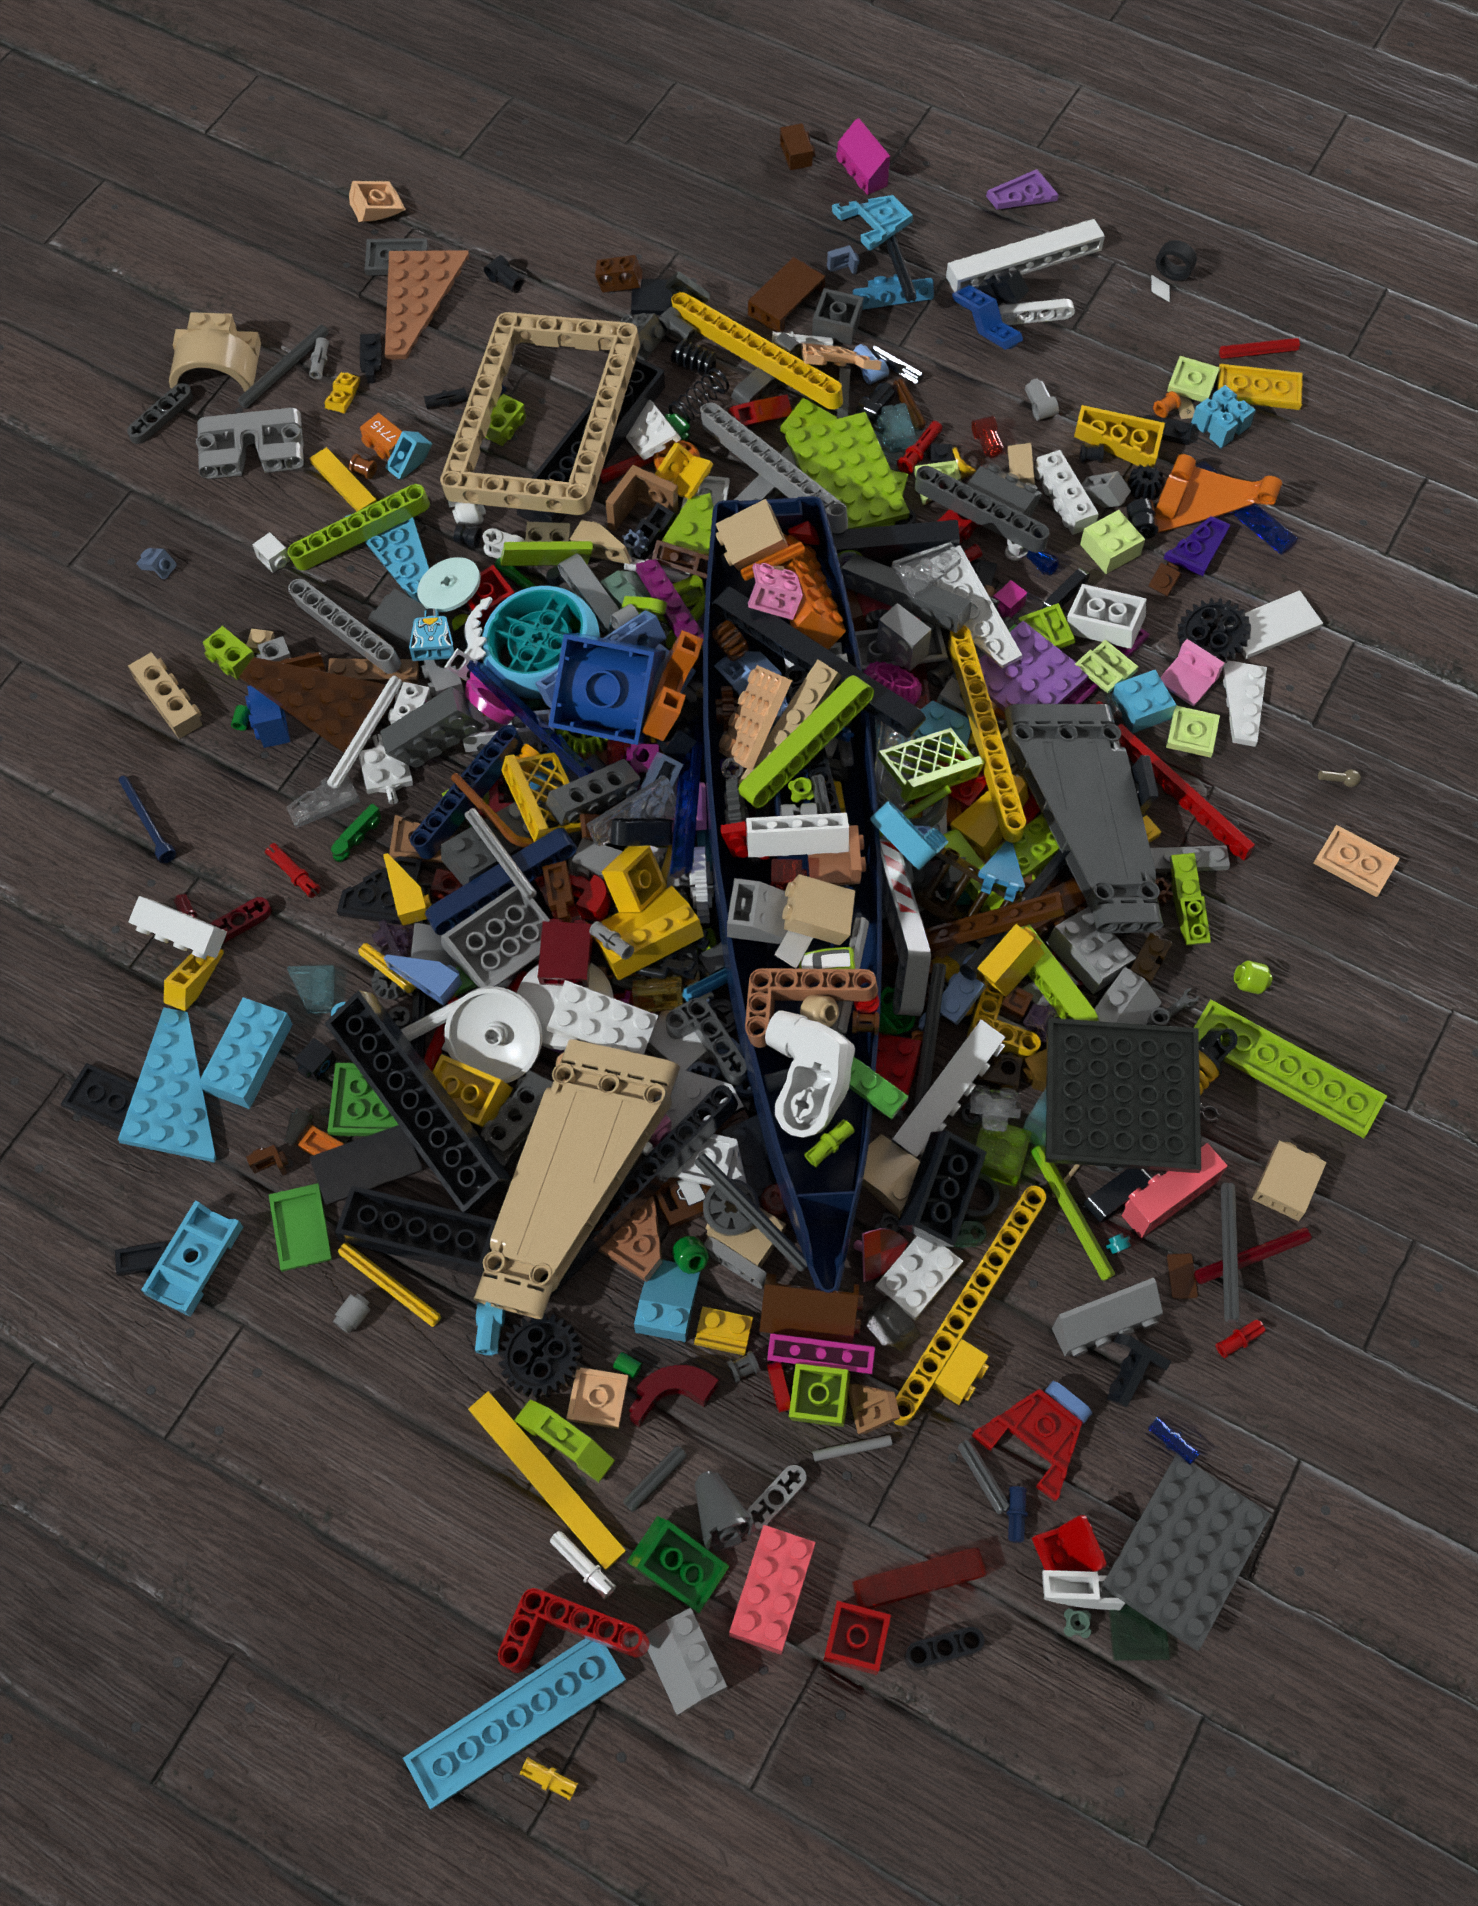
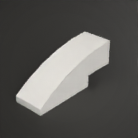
(1078, 1590)

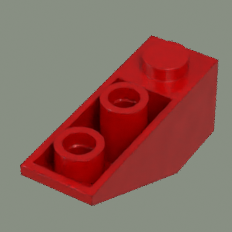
(761, 410)

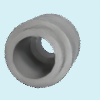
(351, 1313)

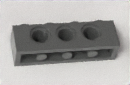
(592, 792)
(529, 1086)

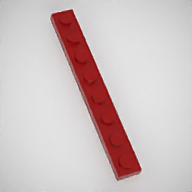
(1188, 798)

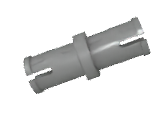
(320, 350)
(611, 940)

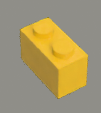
(960, 1372)

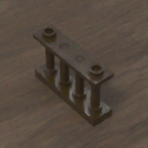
(946, 909)

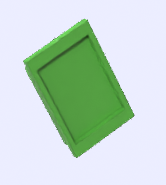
(300, 1227)

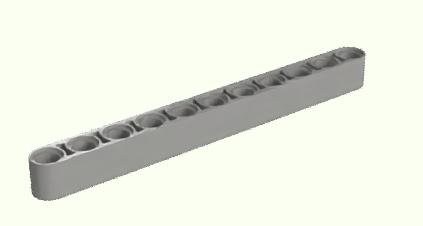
(769, 463)

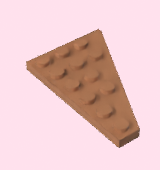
(414, 293)

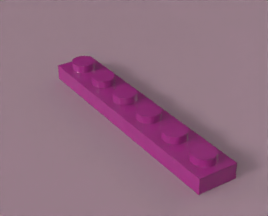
(661, 588)

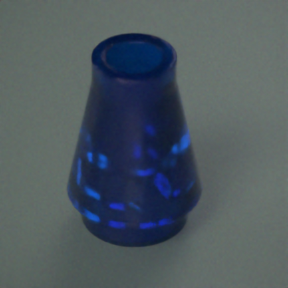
(1044, 562)

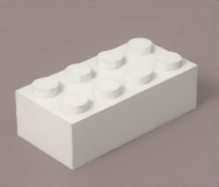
(600, 1020)

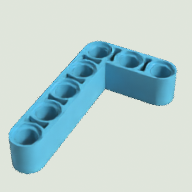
(906, 837)

